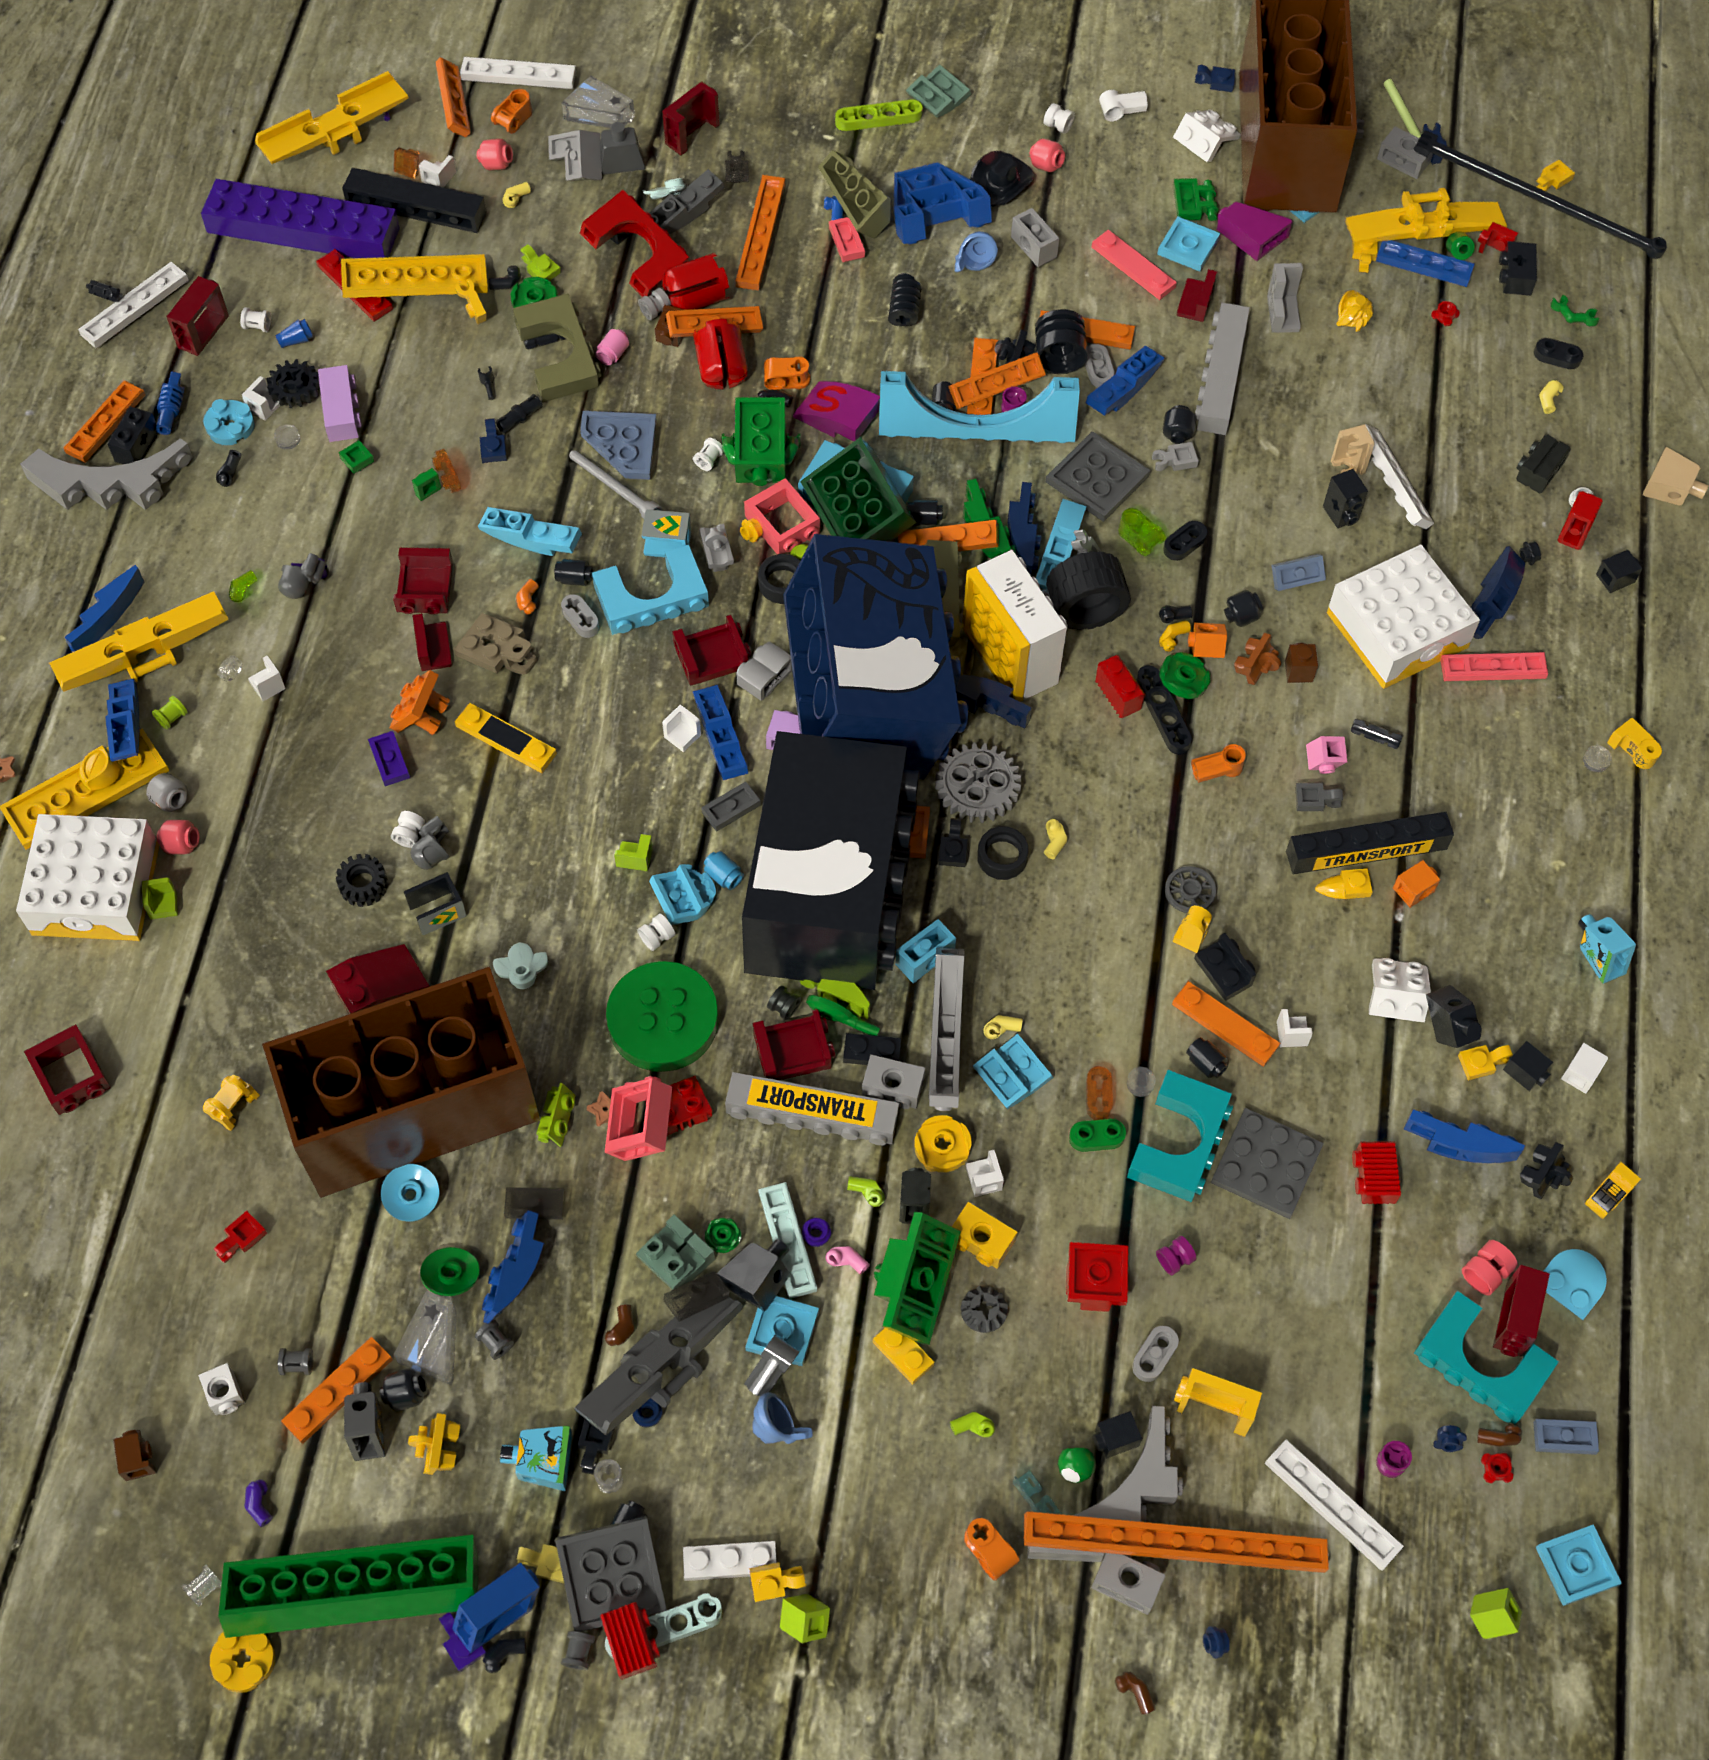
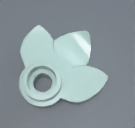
(672, 187)
(521, 965)

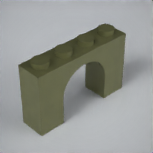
(559, 317)

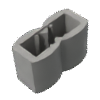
(764, 671)

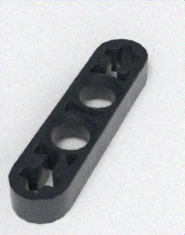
(1167, 708)

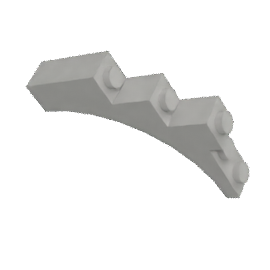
(106, 485)
(946, 1029)
(1147, 1483)

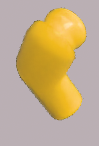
(1167, 638)

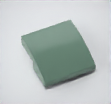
(939, 91)

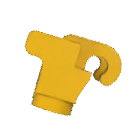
(231, 1091)

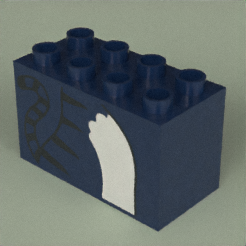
(874, 647)

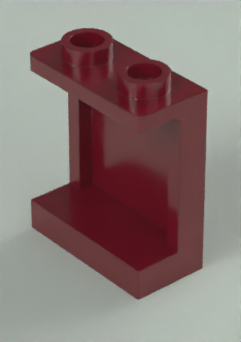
(688, 114)
(424, 580)
(711, 651)
(793, 1047)

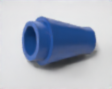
(295, 334)

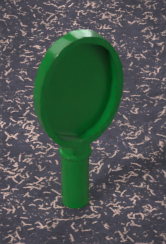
(840, 1014)

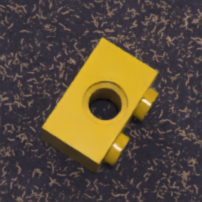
(976, 1221)

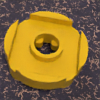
(950, 1130)
(246, 1678)

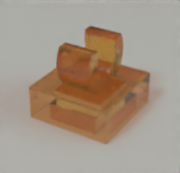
(406, 162)

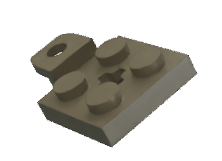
(507, 650)

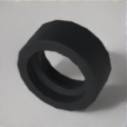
(773, 564)
(1008, 835)

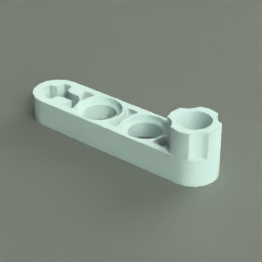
(662, 1620)

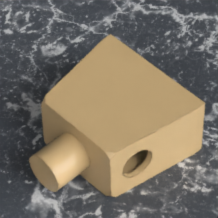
(1674, 479)

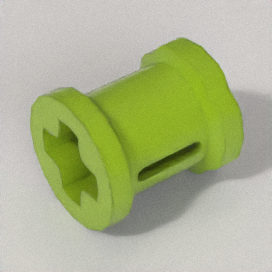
(169, 712)

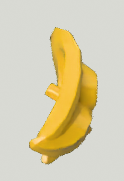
(1354, 310)

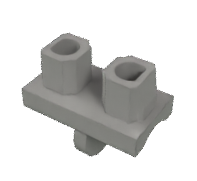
(716, 547)

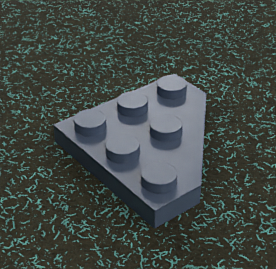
(622, 440)

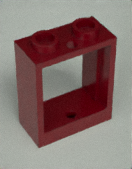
(195, 336)
(56, 1048)
(1521, 1311)

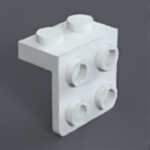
(1204, 133)
(1399, 990)

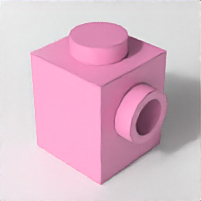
(1326, 754)

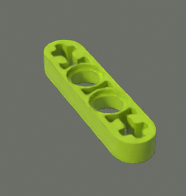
(879, 118)

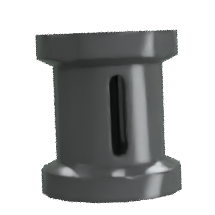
(494, 1339)
(295, 1361)
(578, 1650)

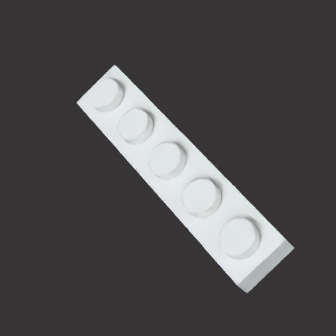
(518, 72)
(133, 304)
(1398, 481)
(1334, 1505)

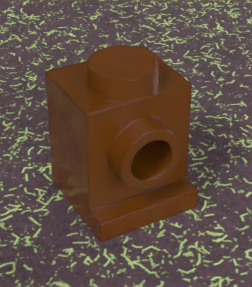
(661, 330)
(133, 1455)

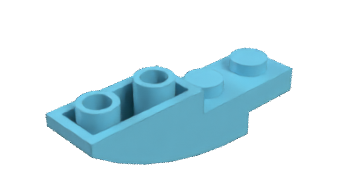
(525, 532)
(1059, 542)

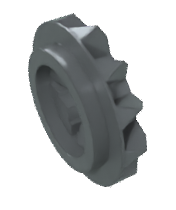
(976, 1319)

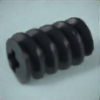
(904, 300)

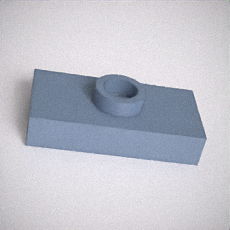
(1298, 572)
(1566, 1436)

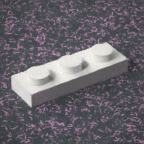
(726, 1560)

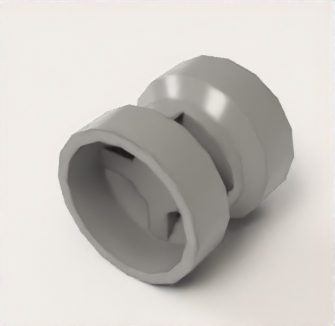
(653, 304)

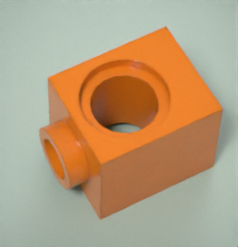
(1208, 640)
(1416, 883)

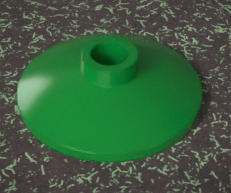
(449, 1271)

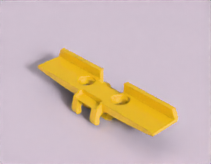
(293, 136)
(1389, 223)
(94, 661)

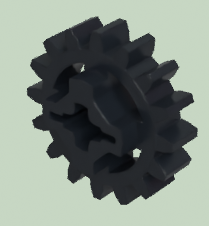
(291, 383)

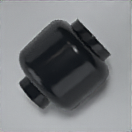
(1179, 424)
(1243, 608)
(403, 1389)

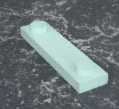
(785, 1227)

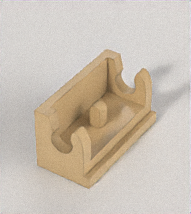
(1353, 449)

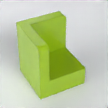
(635, 855)
(159, 898)
(1496, 1613)
(804, 1618)

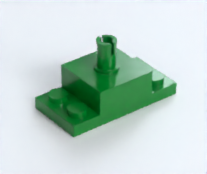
(916, 1277)

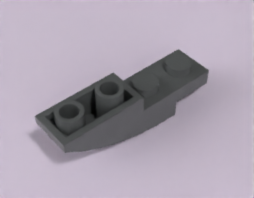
(687, 206)

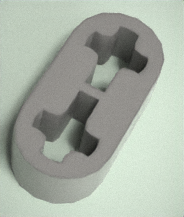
(584, 612)

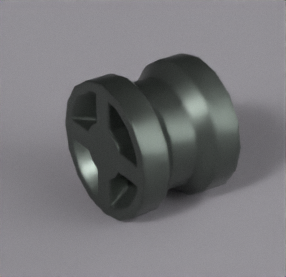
(784, 1002)

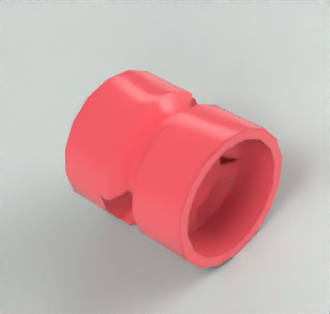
(1489, 1267)

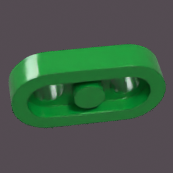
(1098, 1136)

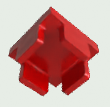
(1097, 1275)

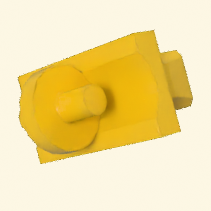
(439, 1431)

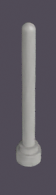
(614, 484)

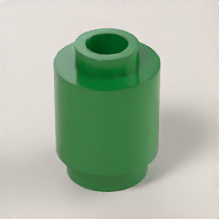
(1455, 241)

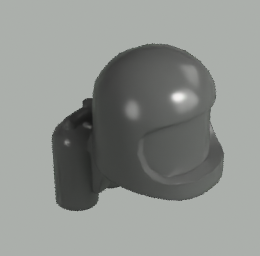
(297, 579)
(428, 850)

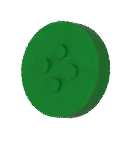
(662, 1016)

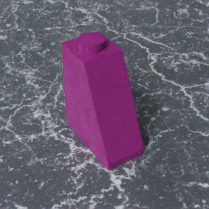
(1253, 228)

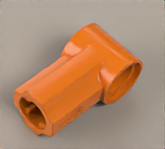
(1217, 764)

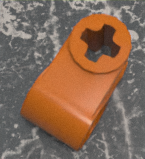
(513, 111)
(784, 373)
(992, 1551)

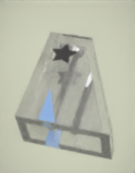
(597, 105)
(430, 1339)

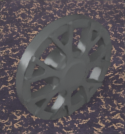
(1190, 888)

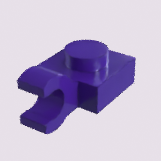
(455, 1647)

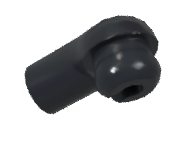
(508, 281)

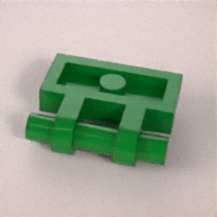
(1187, 199)

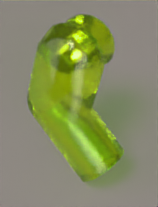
(239, 586)

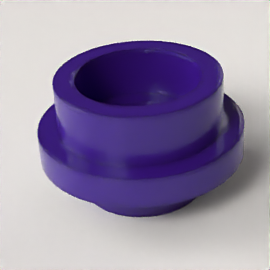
(816, 1224)

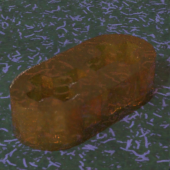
(1105, 1093)

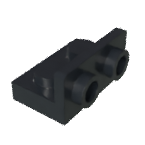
(1226, 967)

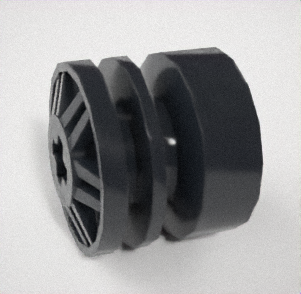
(1061, 341)

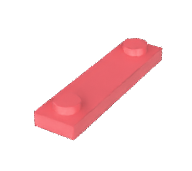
(1134, 264)
(1494, 666)

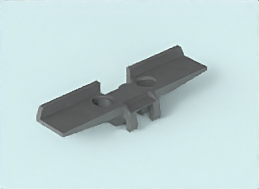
(620, 1396)

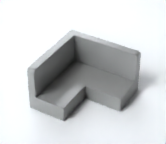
(581, 154)
(1282, 297)

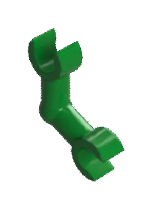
(1572, 317)

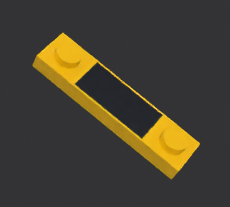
(505, 738)

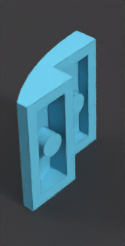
(1013, 1071)

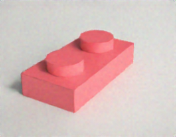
(846, 239)

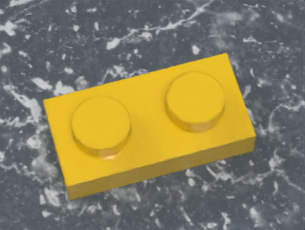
(903, 1354)

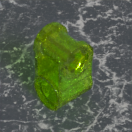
(1142, 534)

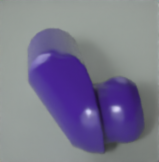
(253, 1502)

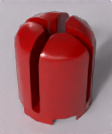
(696, 283)
(730, 344)

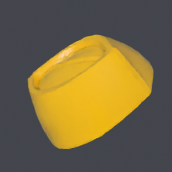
(98, 770)

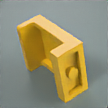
(1220, 1395)

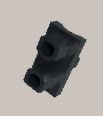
(1013, 350)
(1551, 1173)

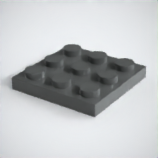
(1097, 476)
(1267, 1163)
(608, 1571)

